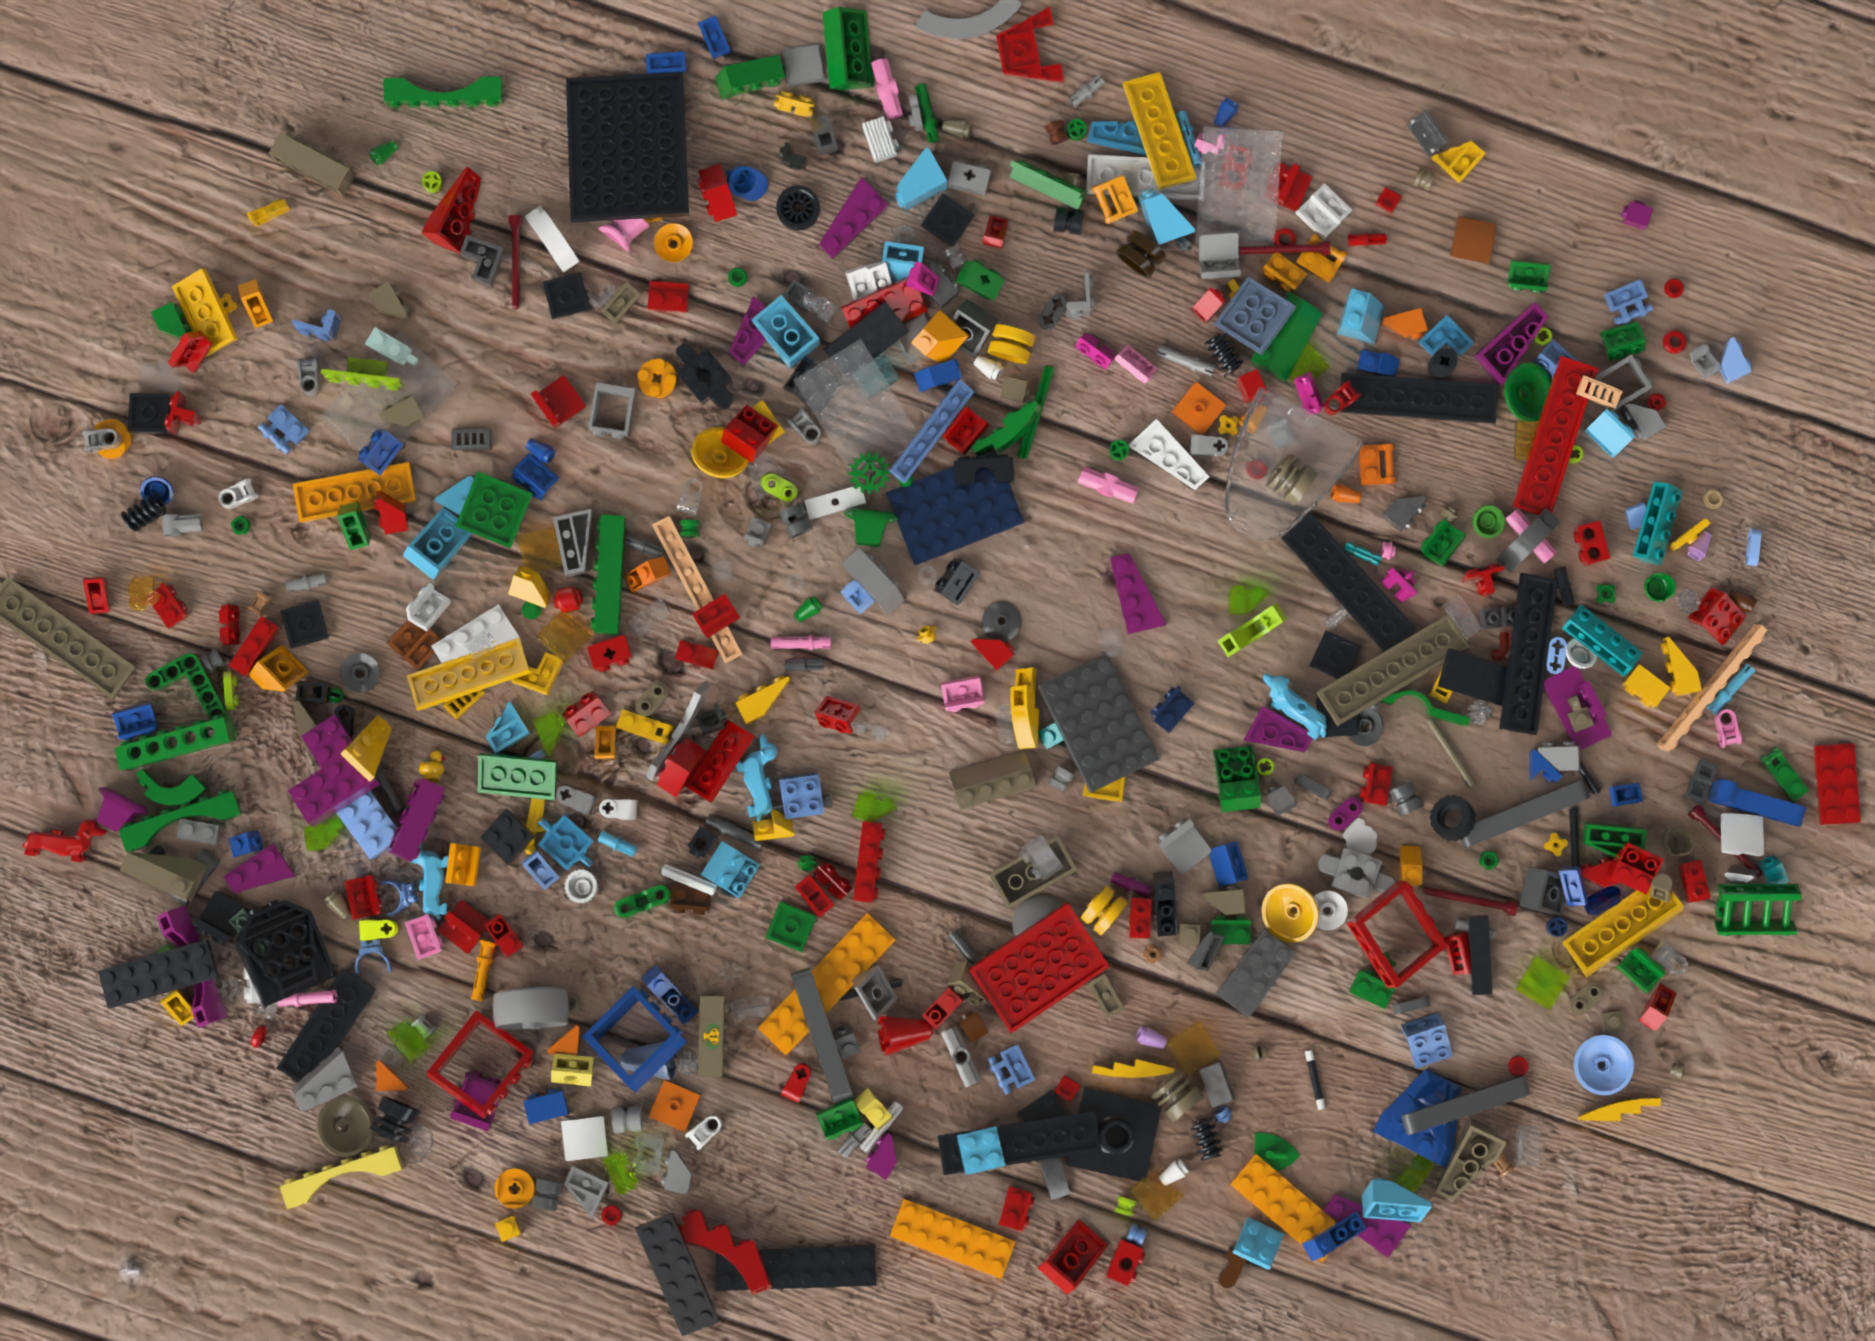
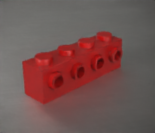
(867, 863)

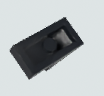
(312, 692)

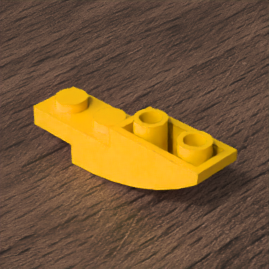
(1023, 710)

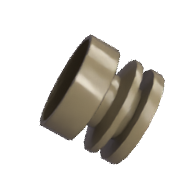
(1294, 481)
(1177, 1096)

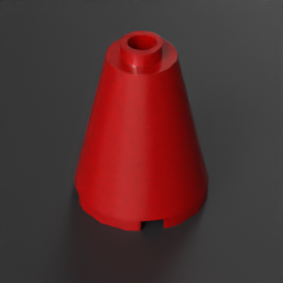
(902, 1033)

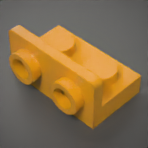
(1283, 272)
(463, 864)

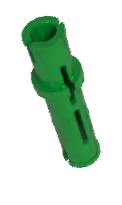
(929, 121)

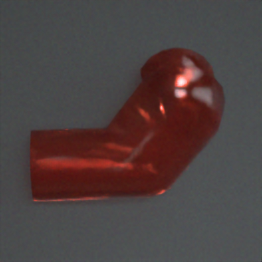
(1503, 648)

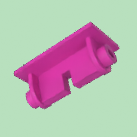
(1102, 356)
(1309, 393)

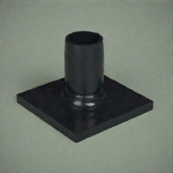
(1125, 1133)

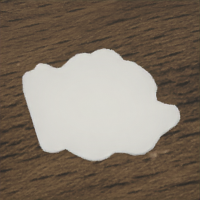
(1360, 837)

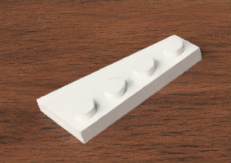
(1166, 452)
(491, 621)

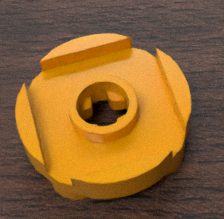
(645, 377)
(120, 428)
(506, 1196)

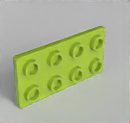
(364, 371)

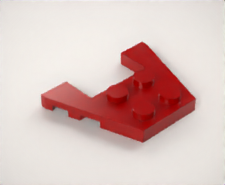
(1020, 53)

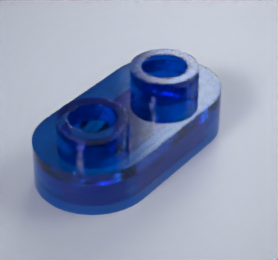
(1603, 900)

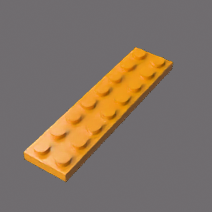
(832, 977)

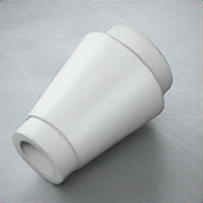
(989, 367)
(1174, 1172)

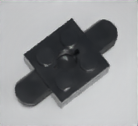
(704, 376)

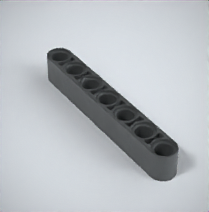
(1526, 812)
(821, 1035)
(1465, 1105)

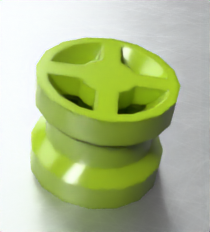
(430, 179)
(1125, 1206)

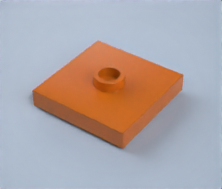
(1198, 408)
(674, 1105)

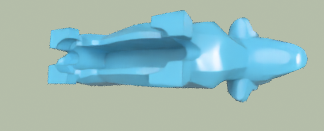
(1295, 706)
(755, 777)
(432, 882)

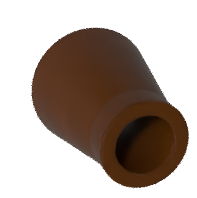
(1743, 600)

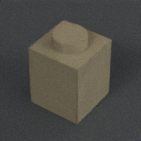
(1014, 389)
(1189, 934)

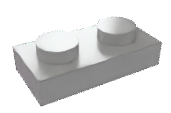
(198, 831)

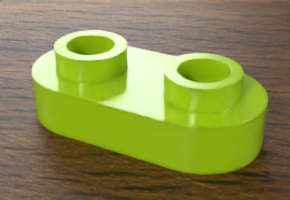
(779, 487)
(230, 681)

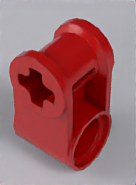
(1344, 396)
(795, 1086)

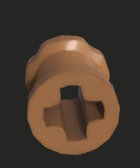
(259, 603)
(1503, 1165)

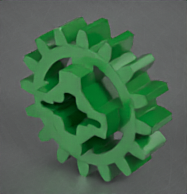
(868, 462)

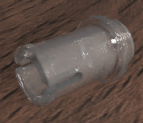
(1334, 619)

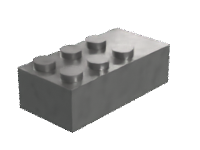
(1255, 973)

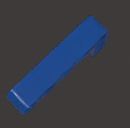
(1729, 795)

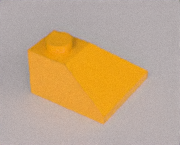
(940, 338)
(278, 670)

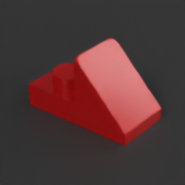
(995, 231)
(96, 595)
(696, 654)

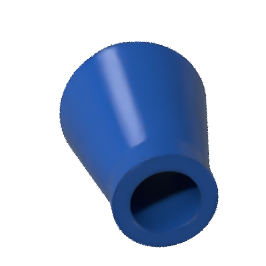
(1225, 112)
(541, 451)

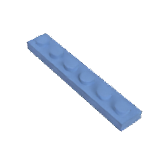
(931, 431)

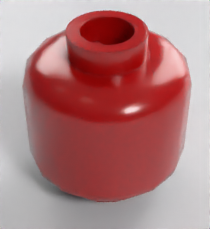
(568, 599)

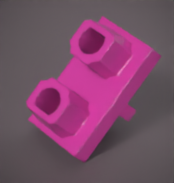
(1406, 590)

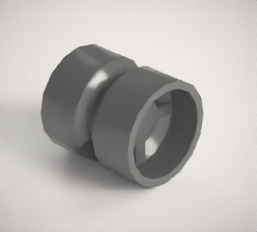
(797, 527)
(1406, 798)
(546, 1194)

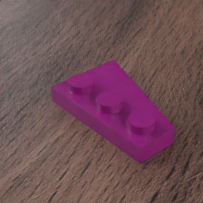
(748, 338)
(1277, 732)
(259, 870)

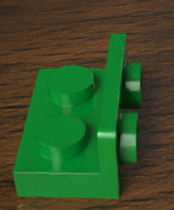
(1623, 341)
(1235, 931)
(1371, 989)

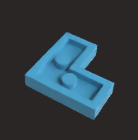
(1446, 332)

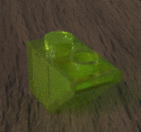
(1244, 601)
(871, 809)
(322, 836)
(408, 1042)
(1414, 1173)

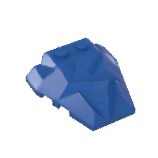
(1433, 1143)

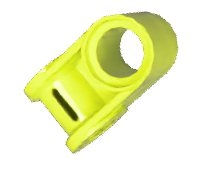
(375, 929)

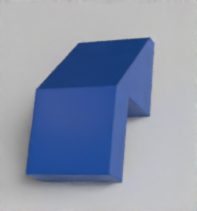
(938, 375)

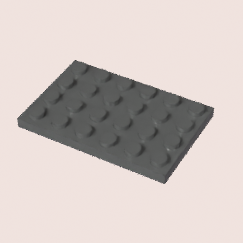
(1098, 723)

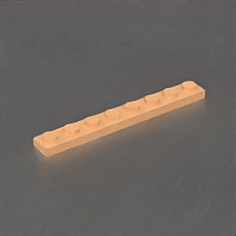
(693, 583)
(1716, 682)

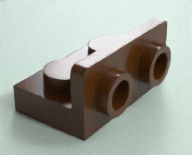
(689, 898)

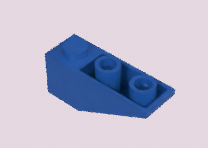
(669, 994)
(1334, 1236)

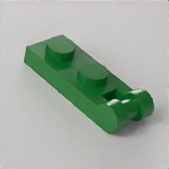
(1784, 775)

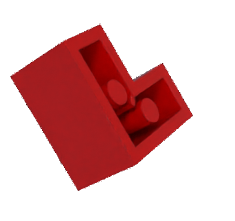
(716, 191)
(680, 766)

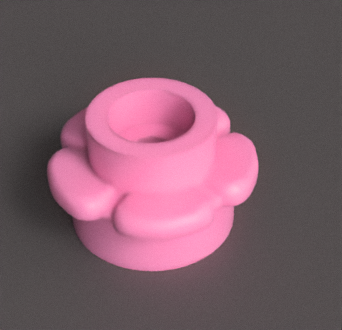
(1388, 550)

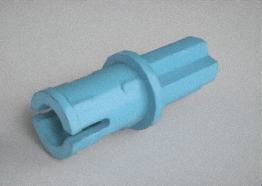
(617, 843)

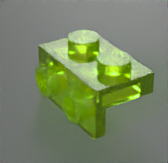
(619, 1173)

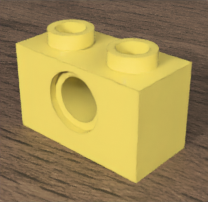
(572, 1069)

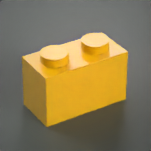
(1645, 686)

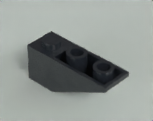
(1165, 903)

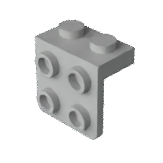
(1219, 255)
(1081, 309)
(1184, 846)

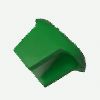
(869, 525)

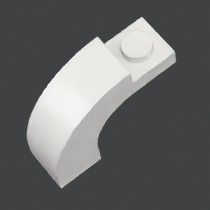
(552, 238)

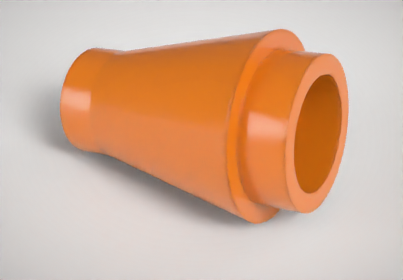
(1342, 493)

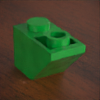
(169, 320)

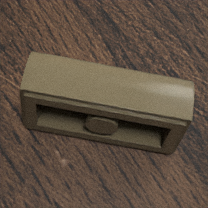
(1661, 887)

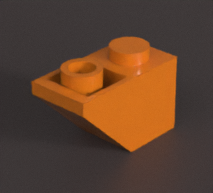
(647, 574)

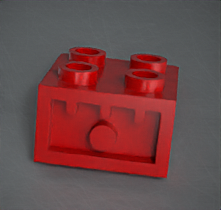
(558, 401)
(1718, 615)

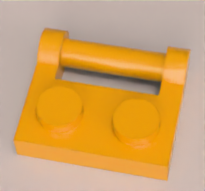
(1120, 195)
(1318, 264)

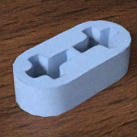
(1753, 547)
(1560, 656)

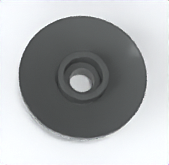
(994, 629)
(350, 669)
(1371, 736)

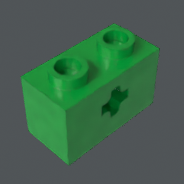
(970, 278)
(354, 525)

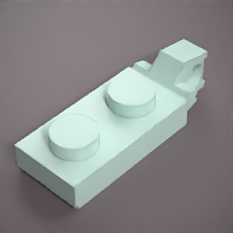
(390, 348)

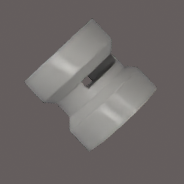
(1061, 778)

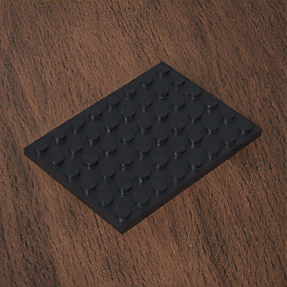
(627, 147)

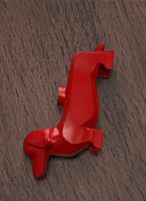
(64, 844)

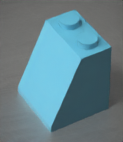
(921, 181)
(1162, 217)
(1361, 316)

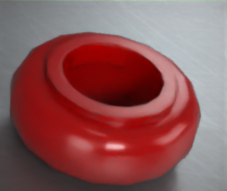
(1286, 231)
(1674, 333)
(259, 1036)

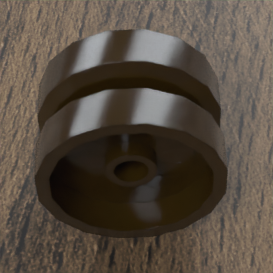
(1141, 254)

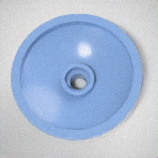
(1617, 1068)

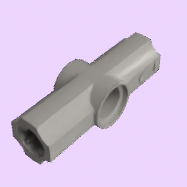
(967, 1068)

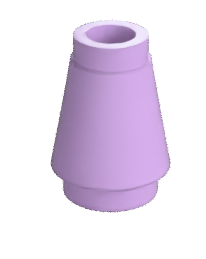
(1699, 547)
(1150, 1037)

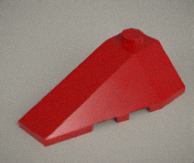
(452, 216)

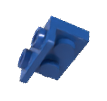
(379, 451)
(534, 476)

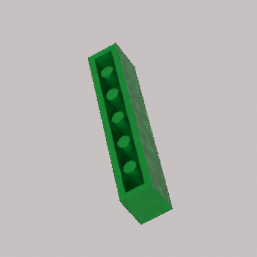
(609, 575)

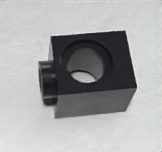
(701, 833)

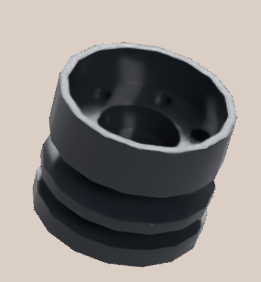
(395, 1120)

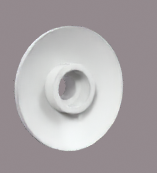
(1337, 906)

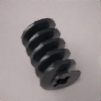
(1224, 353)
(1444, 356)
(144, 514)
(1207, 1140)

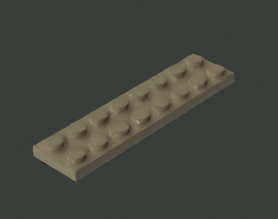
(63, 639)
(1391, 670)

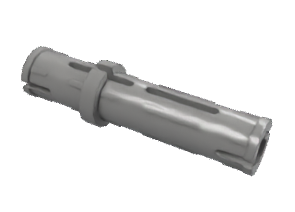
(1186, 360)

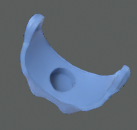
(406, 893)
(366, 948)

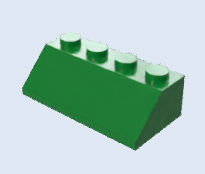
(847, 49)
(1290, 341)

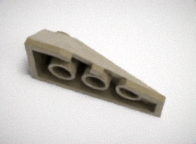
(169, 873)
(1472, 1154)

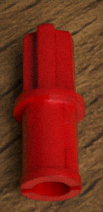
(1367, 239)

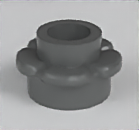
(1183, 244)

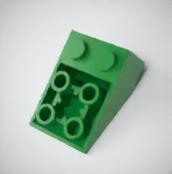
(1237, 779)

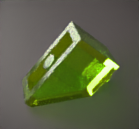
(550, 731)

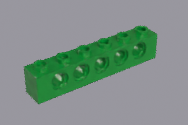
(128, 759)

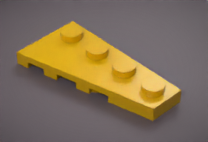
(368, 747)

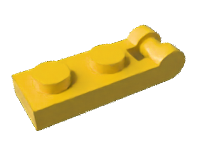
(644, 726)

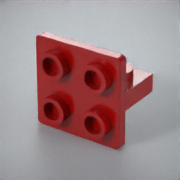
(1292, 186)
(179, 414)
(1484, 585)
(464, 926)

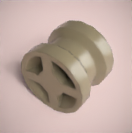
(1423, 178)

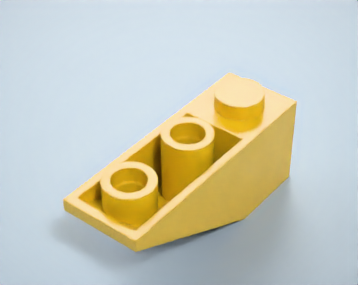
(1683, 674)
(758, 704)

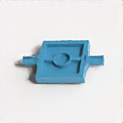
(565, 842)

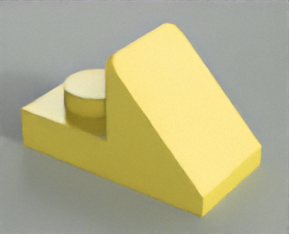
(873, 1109)

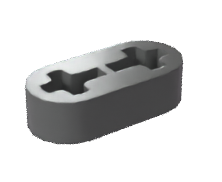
(1056, 314)
(1313, 787)
(1411, 1005)

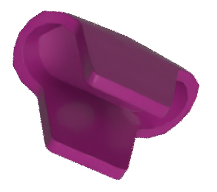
(118, 809)

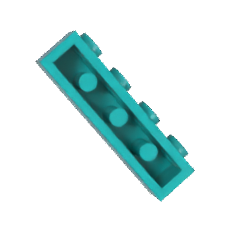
(1657, 523)
(1602, 640)

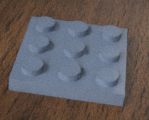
(1255, 315)

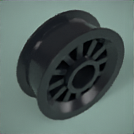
(808, 194)

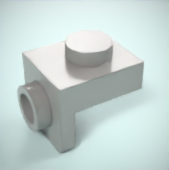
(1704, 361)

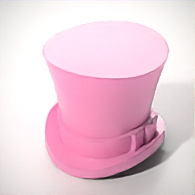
(624, 231)

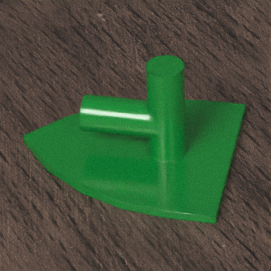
(1274, 1151)

